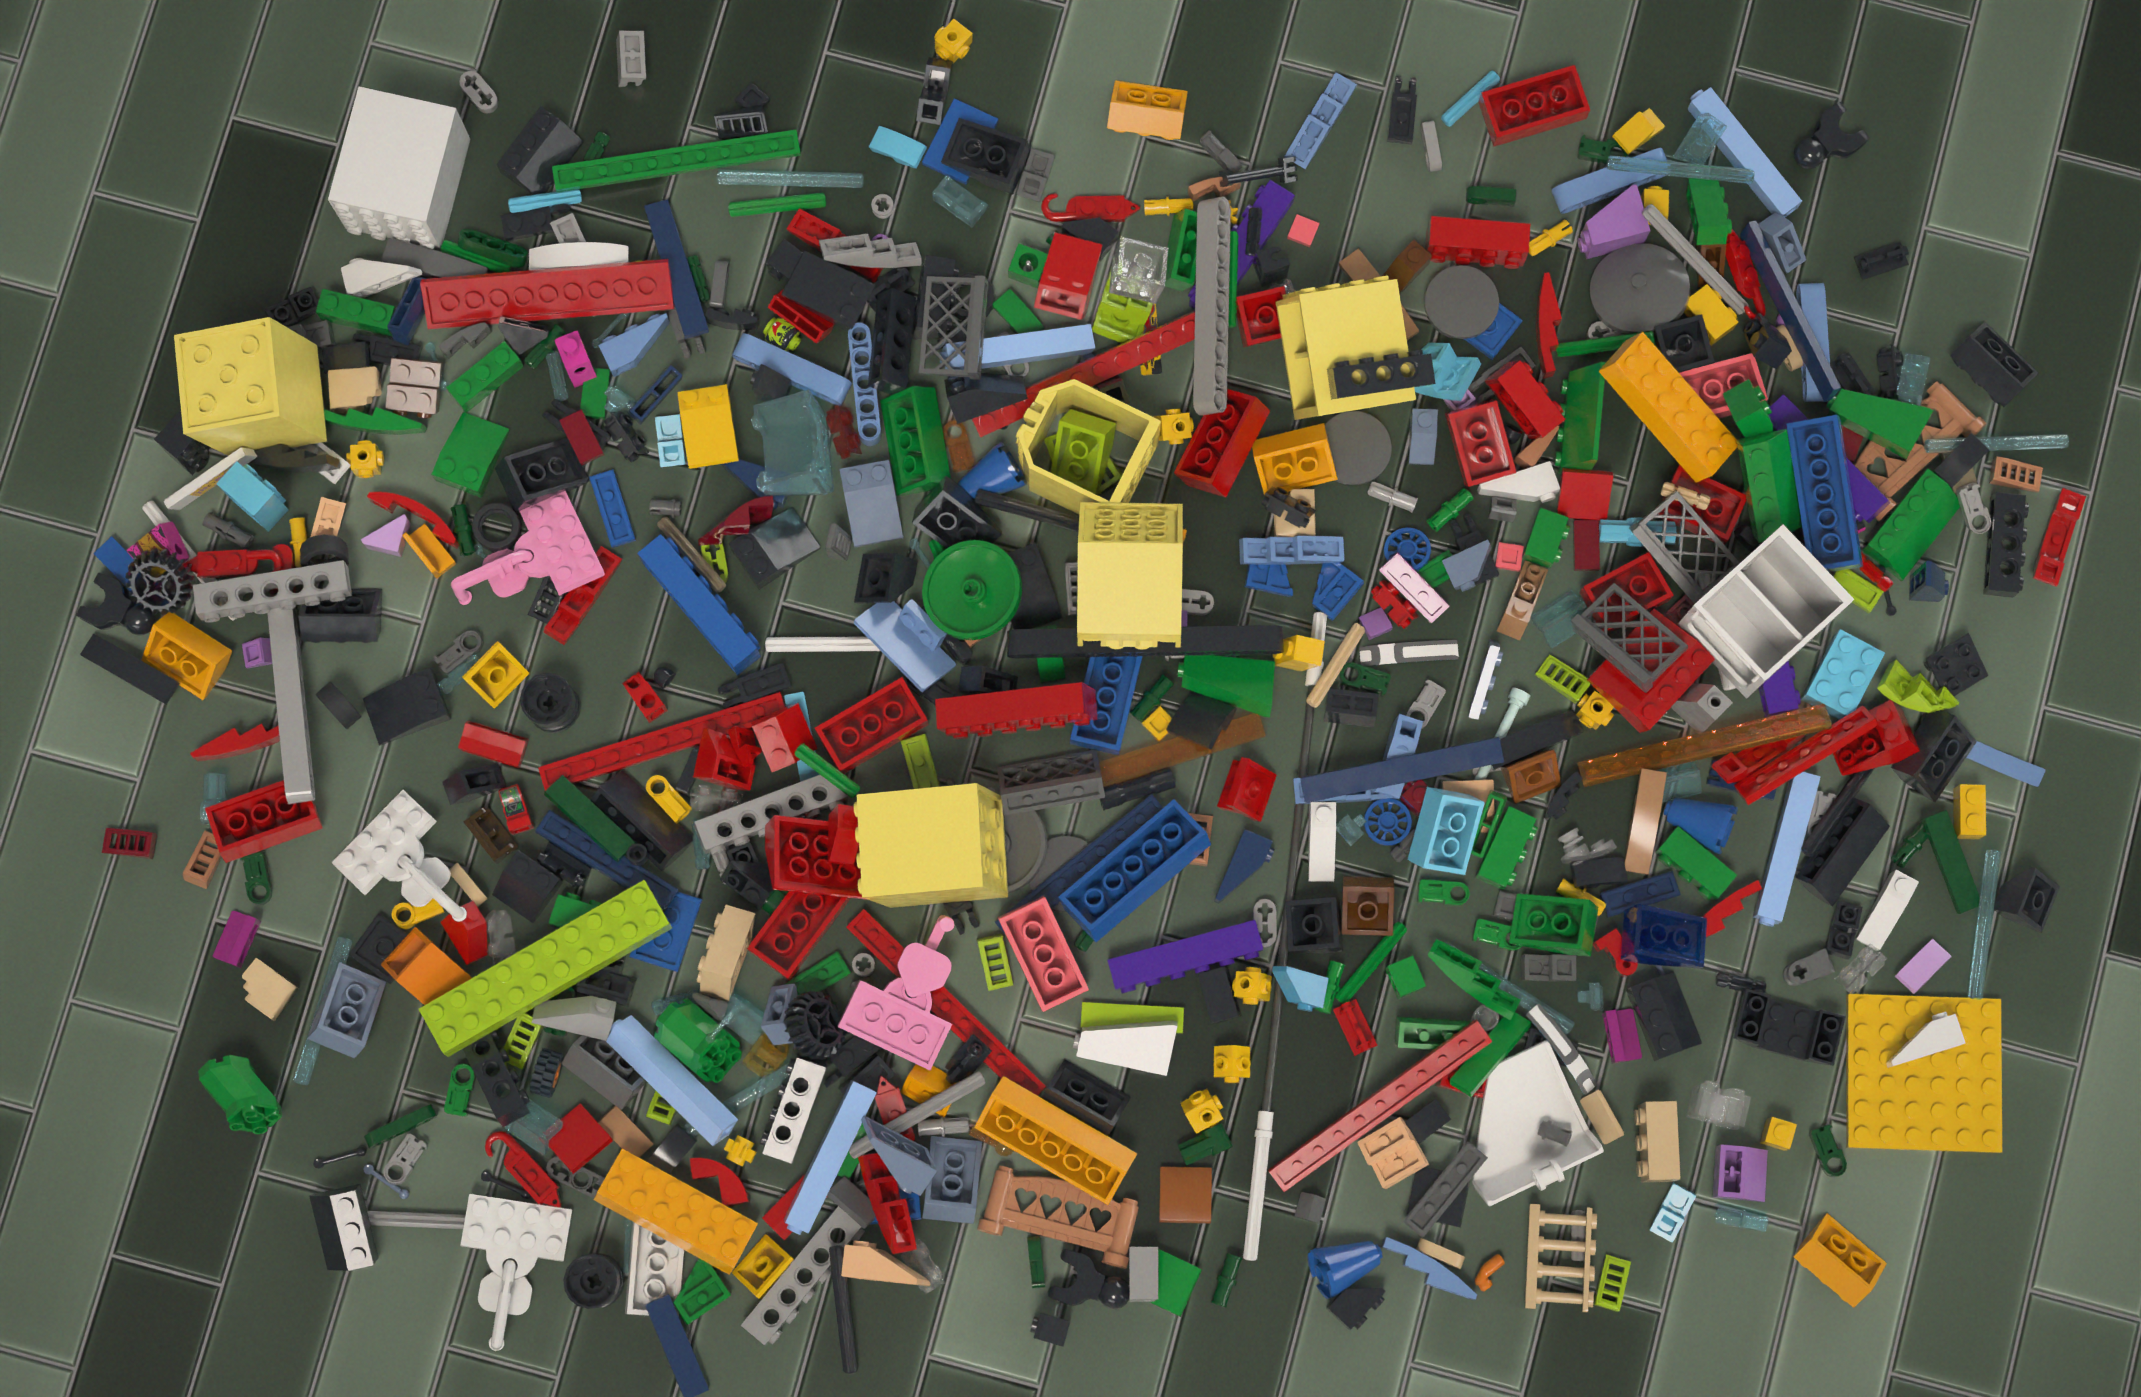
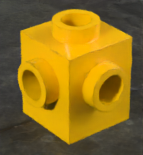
(953, 41)
(1175, 426)
(371, 465)
(1589, 716)
(1252, 986)
(1232, 1063)
(1202, 1110)

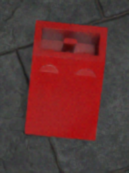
(1068, 276)
(1880, 746)

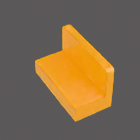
(430, 550)
(925, 1084)

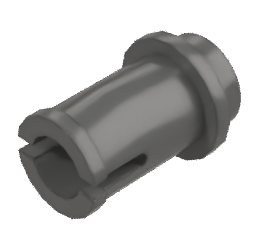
(665, 507)
(1554, 1133)

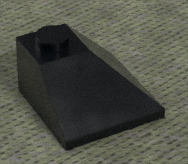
(884, 577)
(2027, 899)

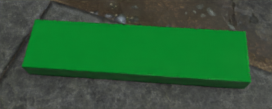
(1483, 1063)

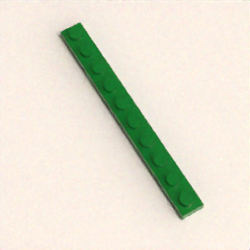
(676, 160)

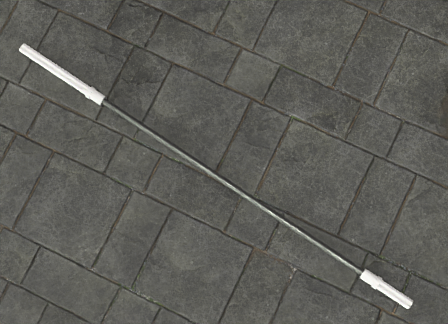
(1265, 1117)

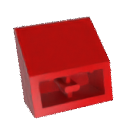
(719, 763)

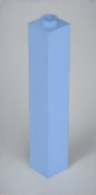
(1745, 154)
(1029, 347)
(1786, 849)
(671, 1080)
(829, 1158)

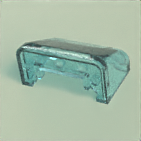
(794, 446)

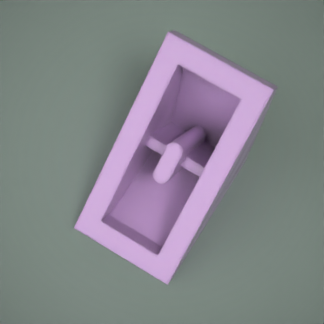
(389, 537)

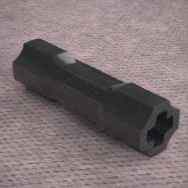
(1154, 782)

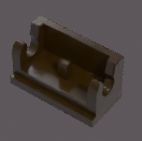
(491, 834)

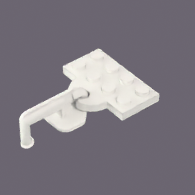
(386, 852)
(517, 1233)

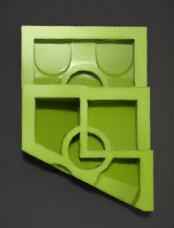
(1120, 316)
(1914, 691)

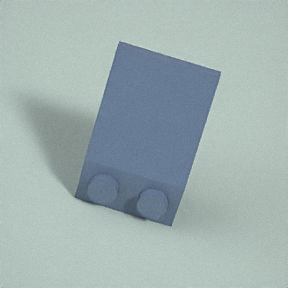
(871, 503)
(347, 1011)
(904, 1158)
(954, 1186)

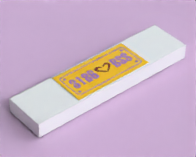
(208, 479)

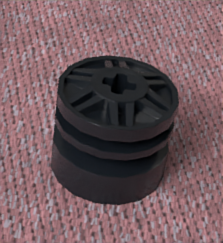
(540, 693)
(580, 1286)

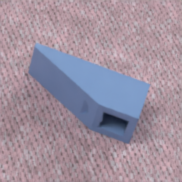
(629, 348)
(1401, 742)

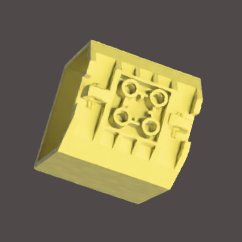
(1094, 403)
(1130, 574)

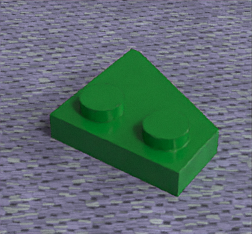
(700, 1292)

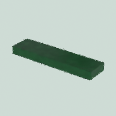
(589, 818)
(1951, 861)

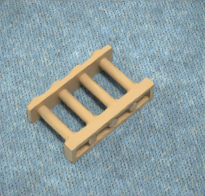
(1536, 1269)

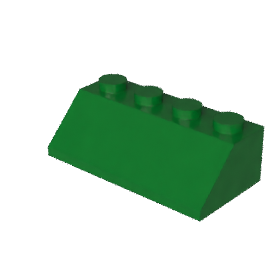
(915, 440)
(1769, 483)
(1913, 525)

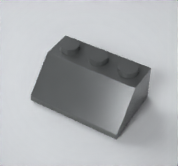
(604, 1070)

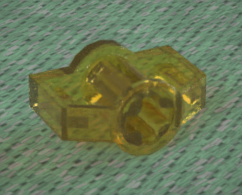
(768, 1054)

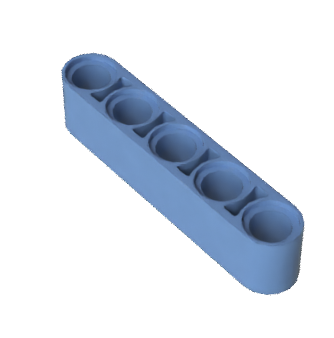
(1602, 184)
(1813, 304)
(801, 372)
(868, 395)

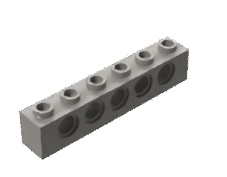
(207, 594)
(707, 827)
(756, 1322)

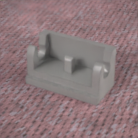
(630, 57)
(1143, 1274)

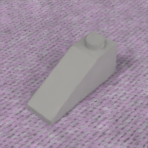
(578, 1015)

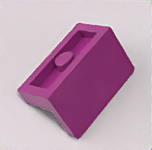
(236, 939)
(1622, 1035)

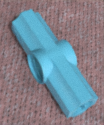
(1618, 531)

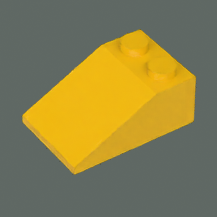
(708, 426)

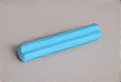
(1470, 98)
(543, 200)

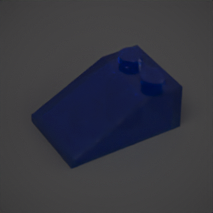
(1663, 937)

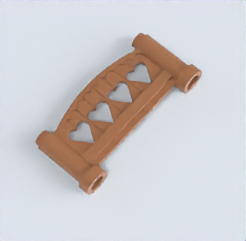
(1953, 419)
(1004, 1211)

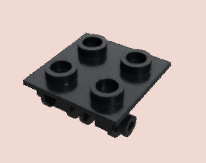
(1957, 665)

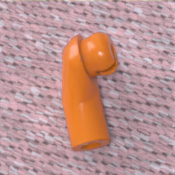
(1486, 1270)

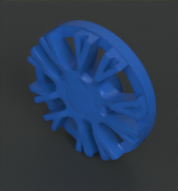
(1408, 548)
(1387, 821)

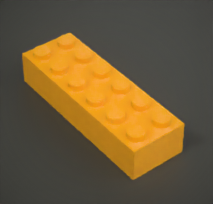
(1669, 407)
(1055, 1140)
(675, 1211)

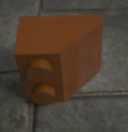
(1367, 906)

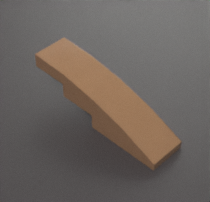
(1359, 268)
(1644, 821)

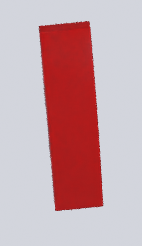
(812, 229)
(1547, 317)
(581, 599)
(235, 744)
(1728, 907)
(888, 1208)

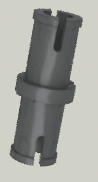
(228, 530)

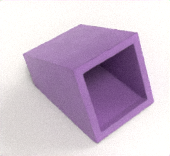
(1615, 226)

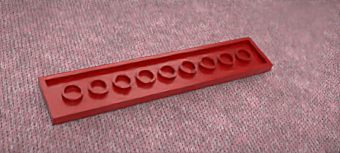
(548, 293)

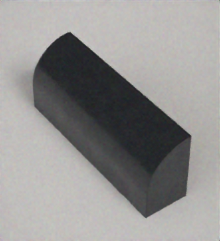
(642, 819)
(1843, 852)

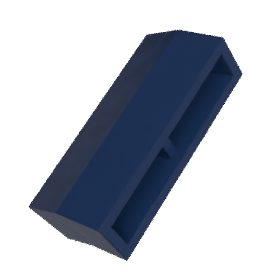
(408, 313)
(651, 391)

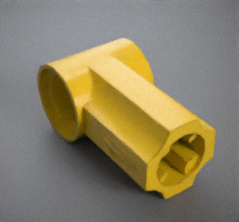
(669, 799)
(418, 914)

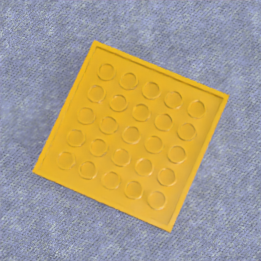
(1932, 1101)

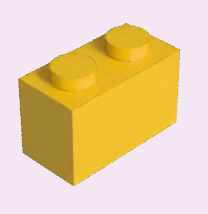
(1717, 317)
(1300, 653)
(1969, 811)

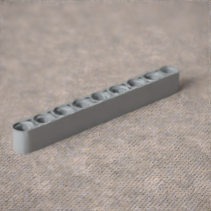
(1211, 306)
(291, 705)

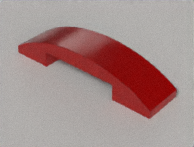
(389, 502)
(2058, 536)
(1746, 762)

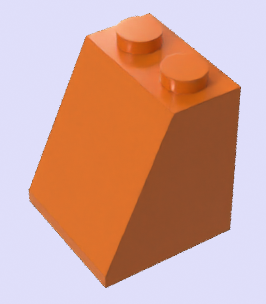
(423, 968)

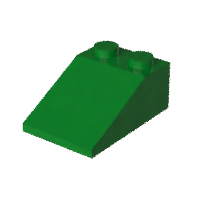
(1748, 409)
(470, 454)
(1554, 924)

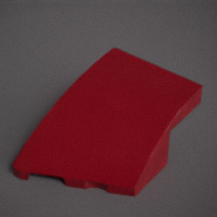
(739, 521)

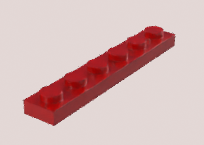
(1805, 755)

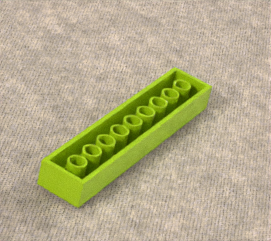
(545, 968)

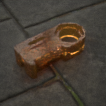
(959, 448)

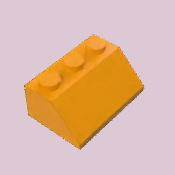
(1147, 110)
(1295, 459)
(186, 654)
(1840, 1260)

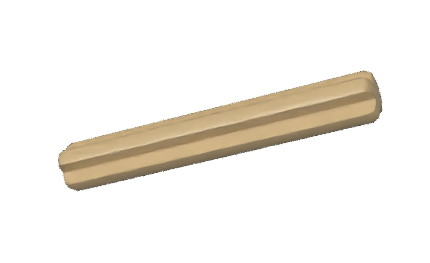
(1335, 665)

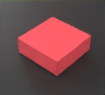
(1303, 230)
(1509, 556)

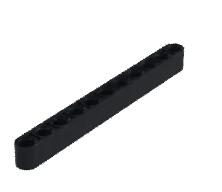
(1194, 642)

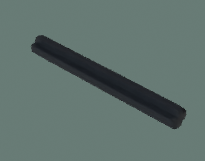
(1027, 510)
(1835, 812)
(843, 1311)

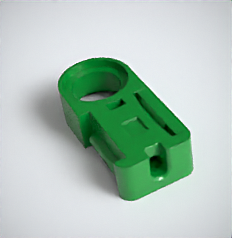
(1440, 891)
(1493, 933)
(458, 1092)

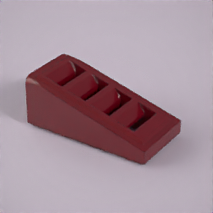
(149, 843)

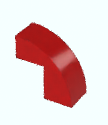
(731, 1187)

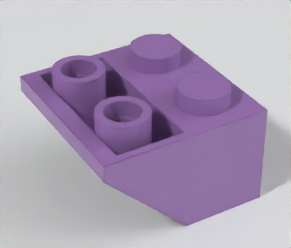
(1740, 1173)

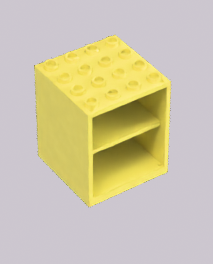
(1339, 326)
(250, 386)
(931, 845)

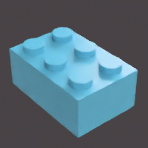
(253, 495)
(1843, 675)
(1446, 830)

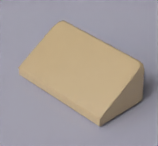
(1601, 1117)

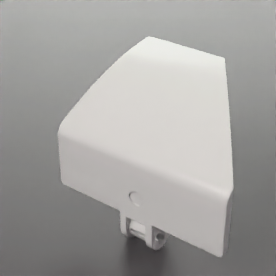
(1514, 1104)

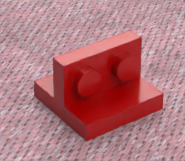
(1247, 789)

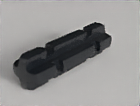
(1253, 231)
(1739, 983)

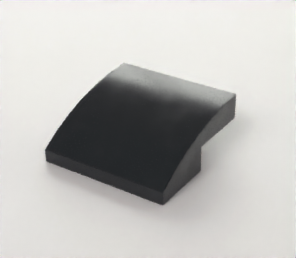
(1201, 720)
(1423, 1181)

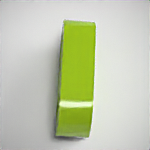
(721, 560)

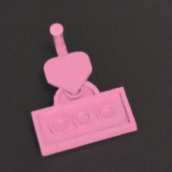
(551, 548)
(903, 1022)

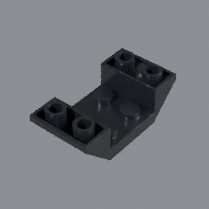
(1789, 1029)

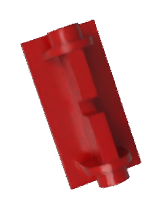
(1402, 609)
(1355, 1027)

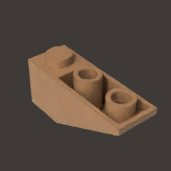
(1522, 600)

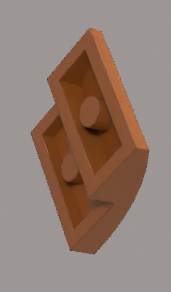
(1185, 1195)

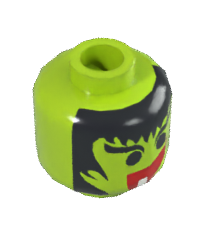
(782, 334)

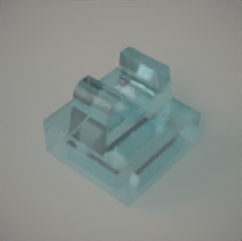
(617, 400)
(1350, 829)
(1593, 996)

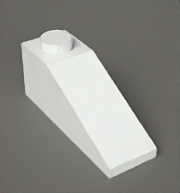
(370, 277)
(1527, 485)
(1321, 841)
(1887, 909)
(1933, 1037)

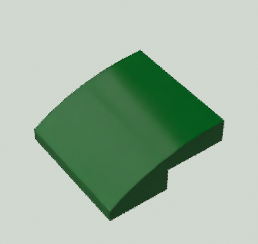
(1175, 1282)

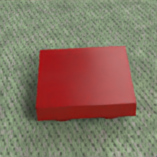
(1585, 494)
(579, 1139)

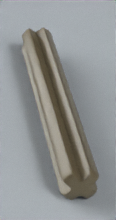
(692, 554)

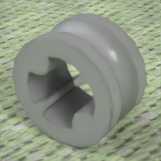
(875, 209)
(1570, 838)
(859, 958)

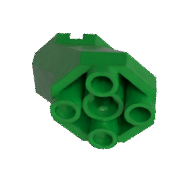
(684, 1032)
(240, 1094)

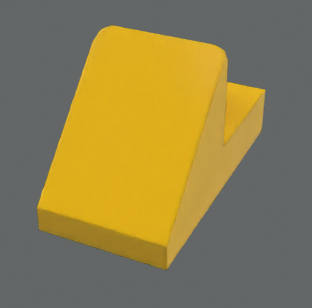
(1638, 130)

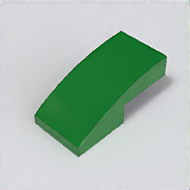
(1017, 314)

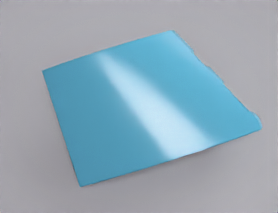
(1451, 372)

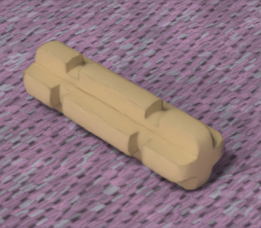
(1690, 496)

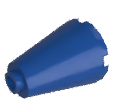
(994, 473)
(1702, 820)
(1342, 1265)

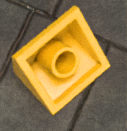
(495, 675)
(763, 1266)

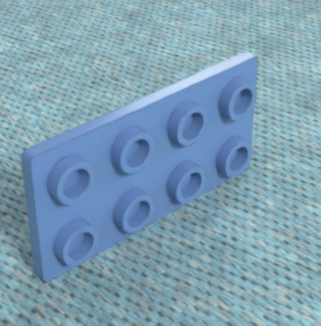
(908, 641)

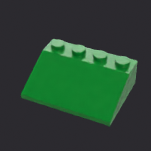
(1582, 416)

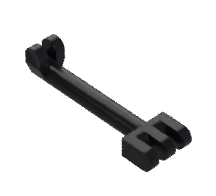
(1281, 170)

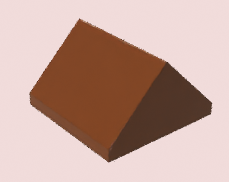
(1532, 775)

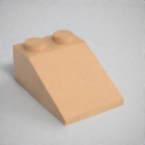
(874, 1264)

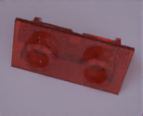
(841, 421)

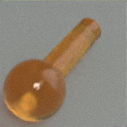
(1000, 1149)

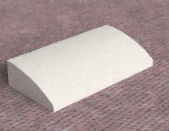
(653, 1270)

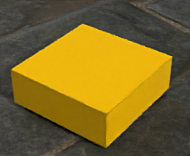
(1157, 723)

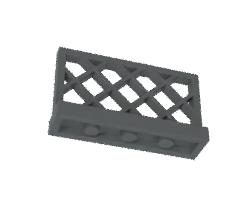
(975, 327)
(1665, 557)
(1617, 655)
(1059, 790)

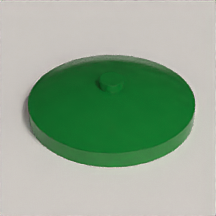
(972, 590)

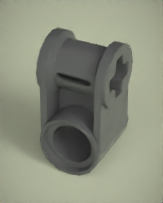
(1811, 968)

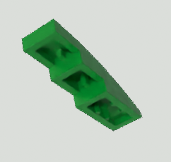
(379, 423)
(1466, 974)

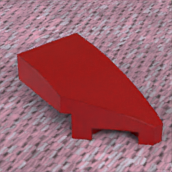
(744, 745)

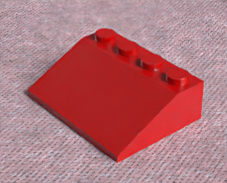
(1643, 708)
(799, 859)

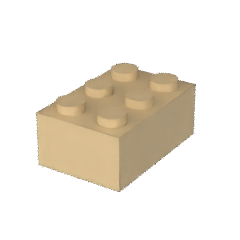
(725, 952)
(1657, 1141)

